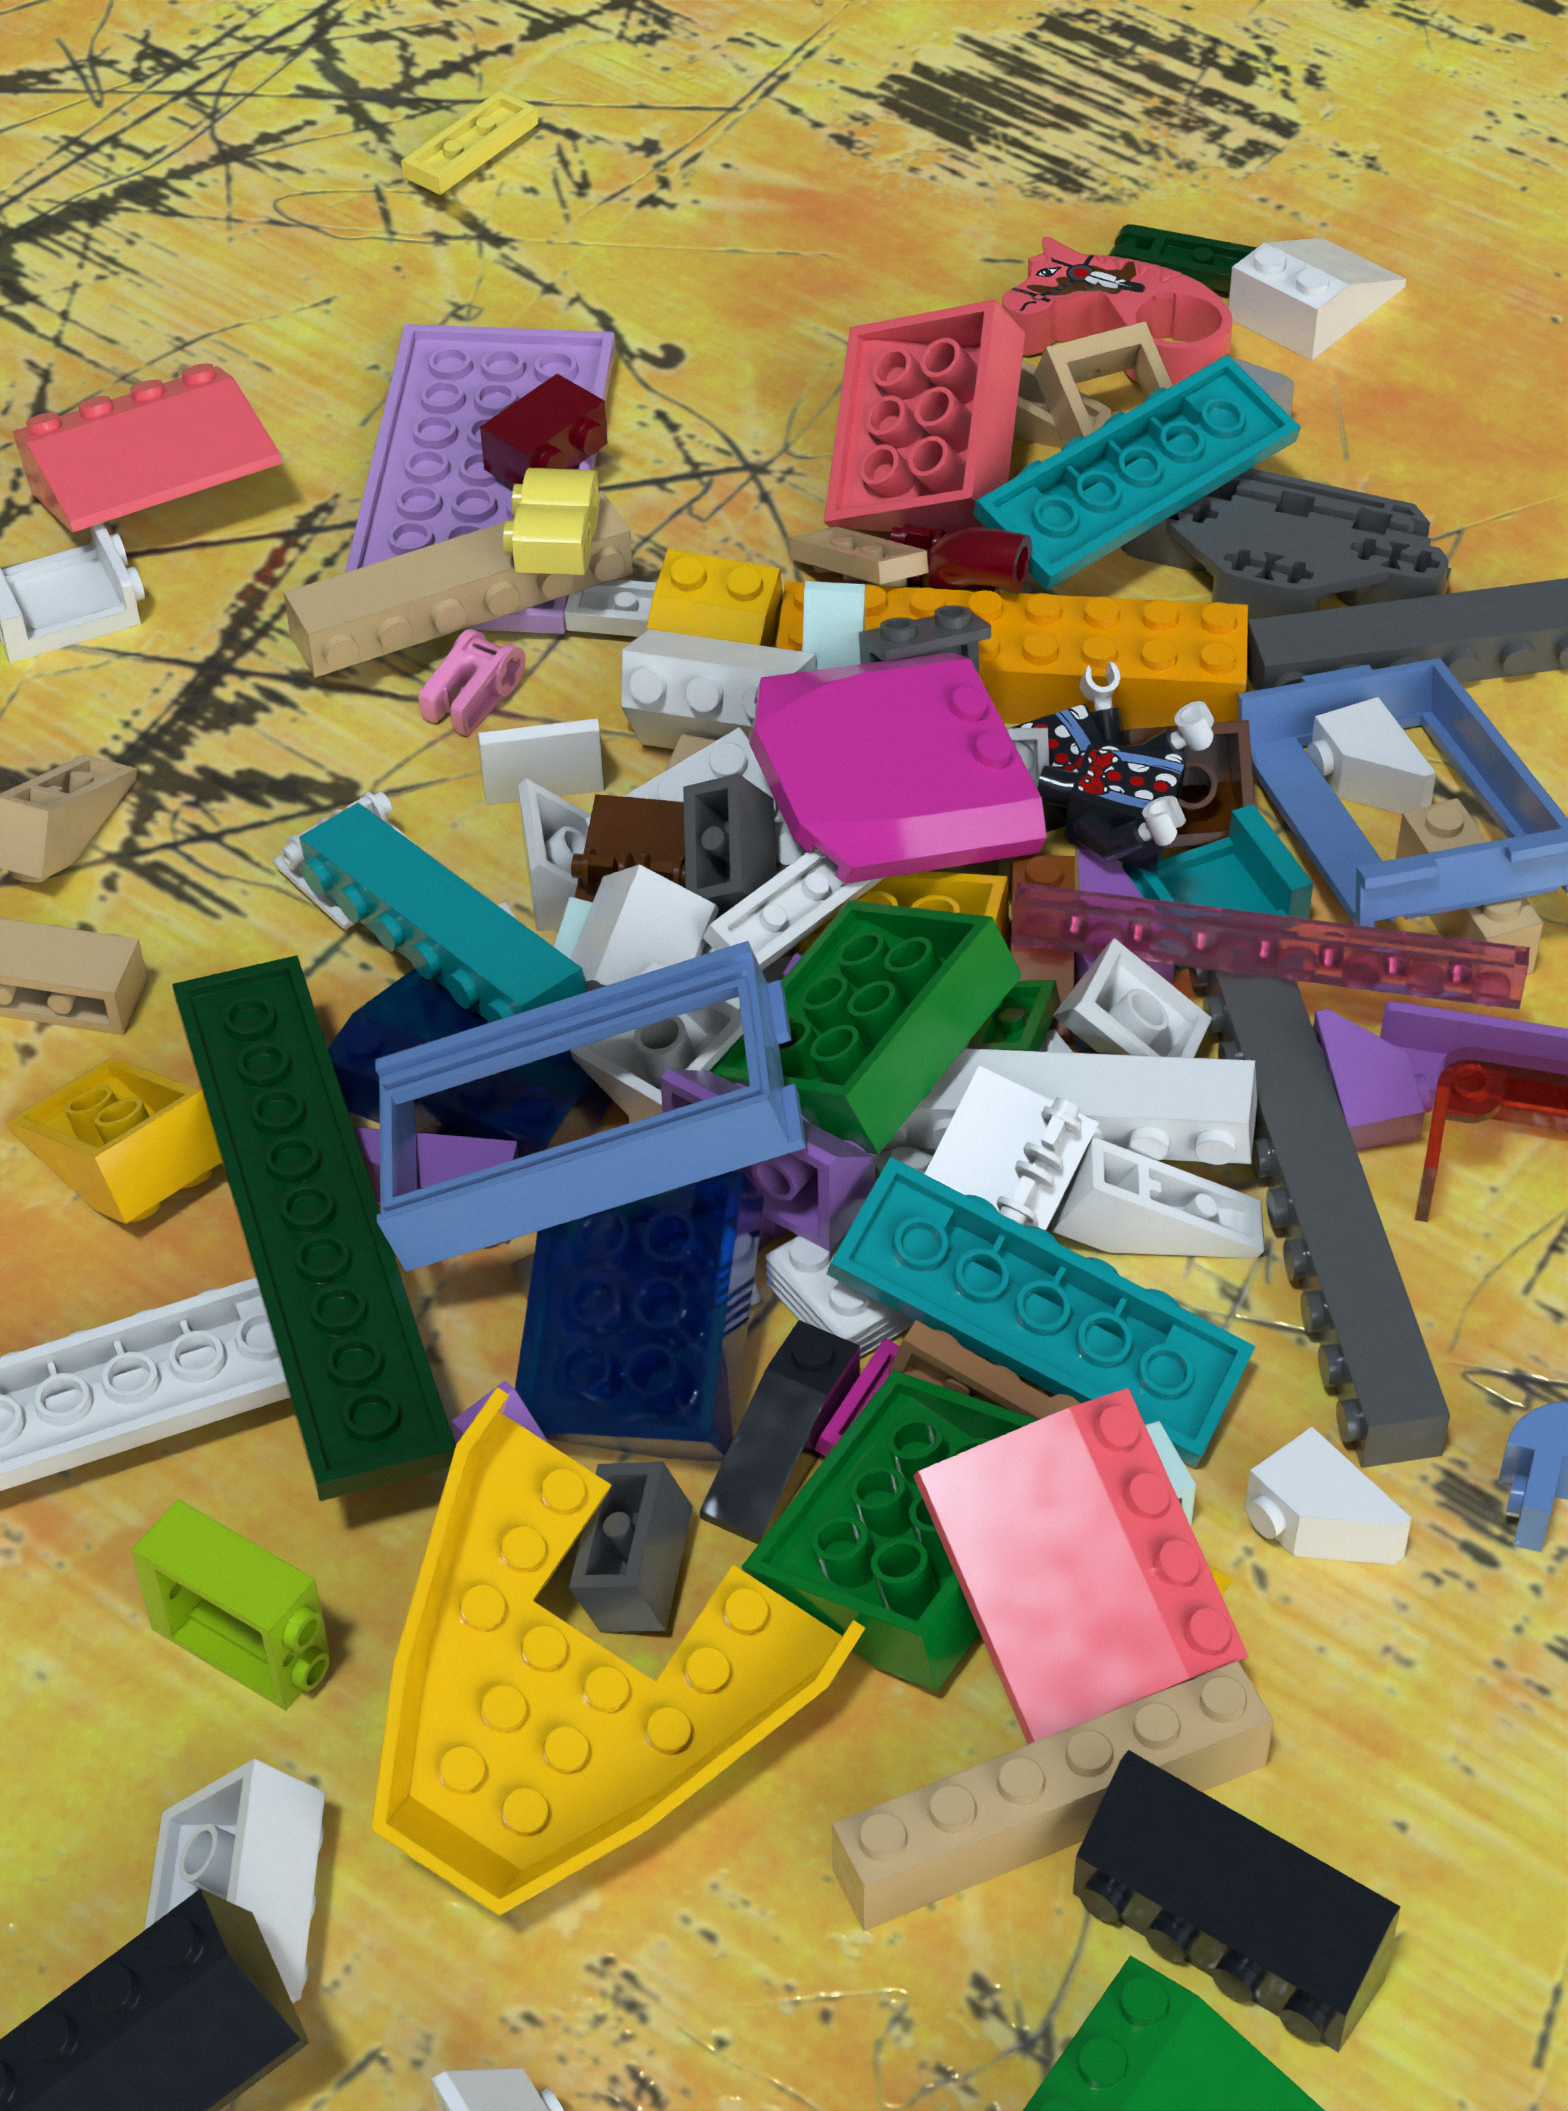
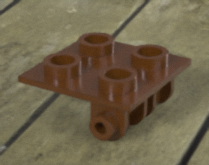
(630, 834)

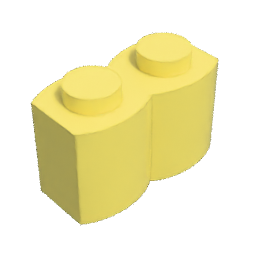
(553, 521)

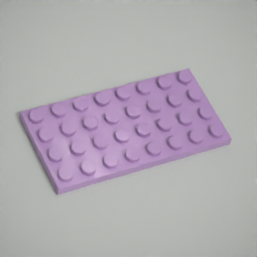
(428, 452)

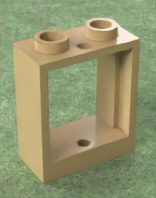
(1092, 358)

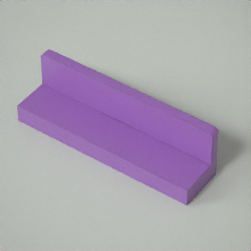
(1434, 1032)

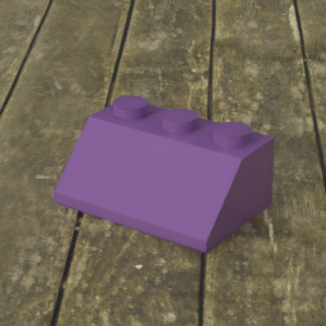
(805, 1191)

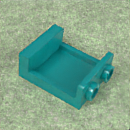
(1237, 873)

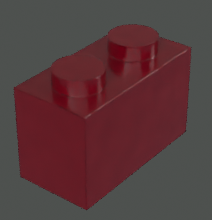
(544, 429)

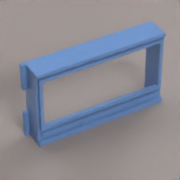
(1421, 885)
(603, 1167)

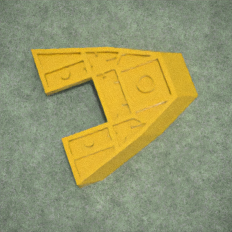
(524, 1740)

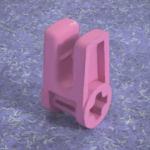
(471, 681)

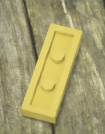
(469, 142)

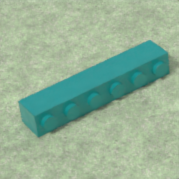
(434, 917)

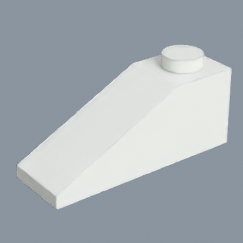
(1149, 1207)

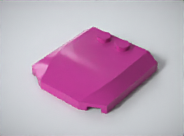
(895, 767)

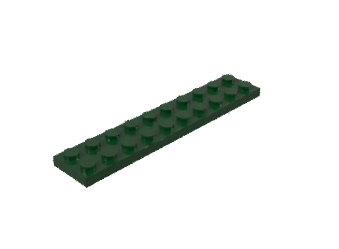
(313, 1231)

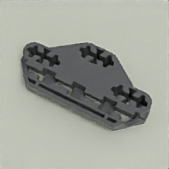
(1296, 543)

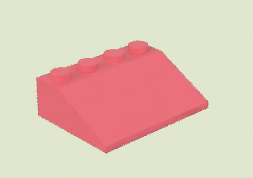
(925, 419)
(143, 447)
(1079, 1565)

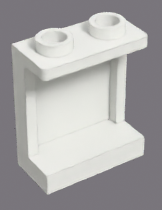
(68, 597)

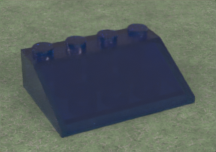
(529, 1104)
(644, 1322)

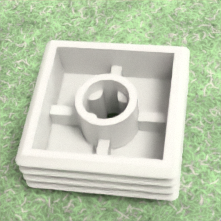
(800, 1280)

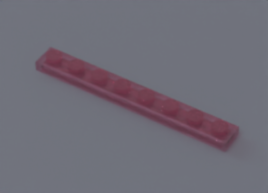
(1272, 945)

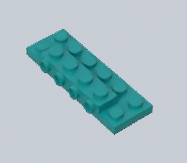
(1138, 469)
(1038, 1305)

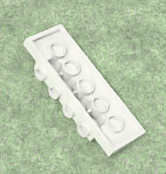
(135, 1382)

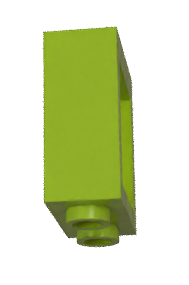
(232, 1604)

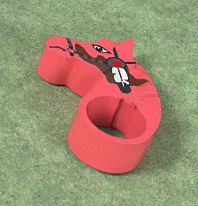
(1092, 293)

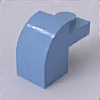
(1537, 1471)

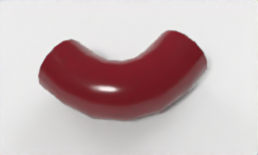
(978, 558)

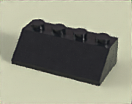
(1235, 1902)
(161, 2024)

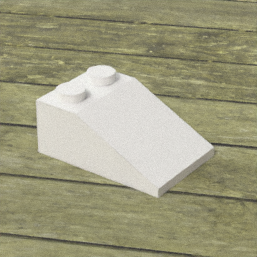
(1307, 293)

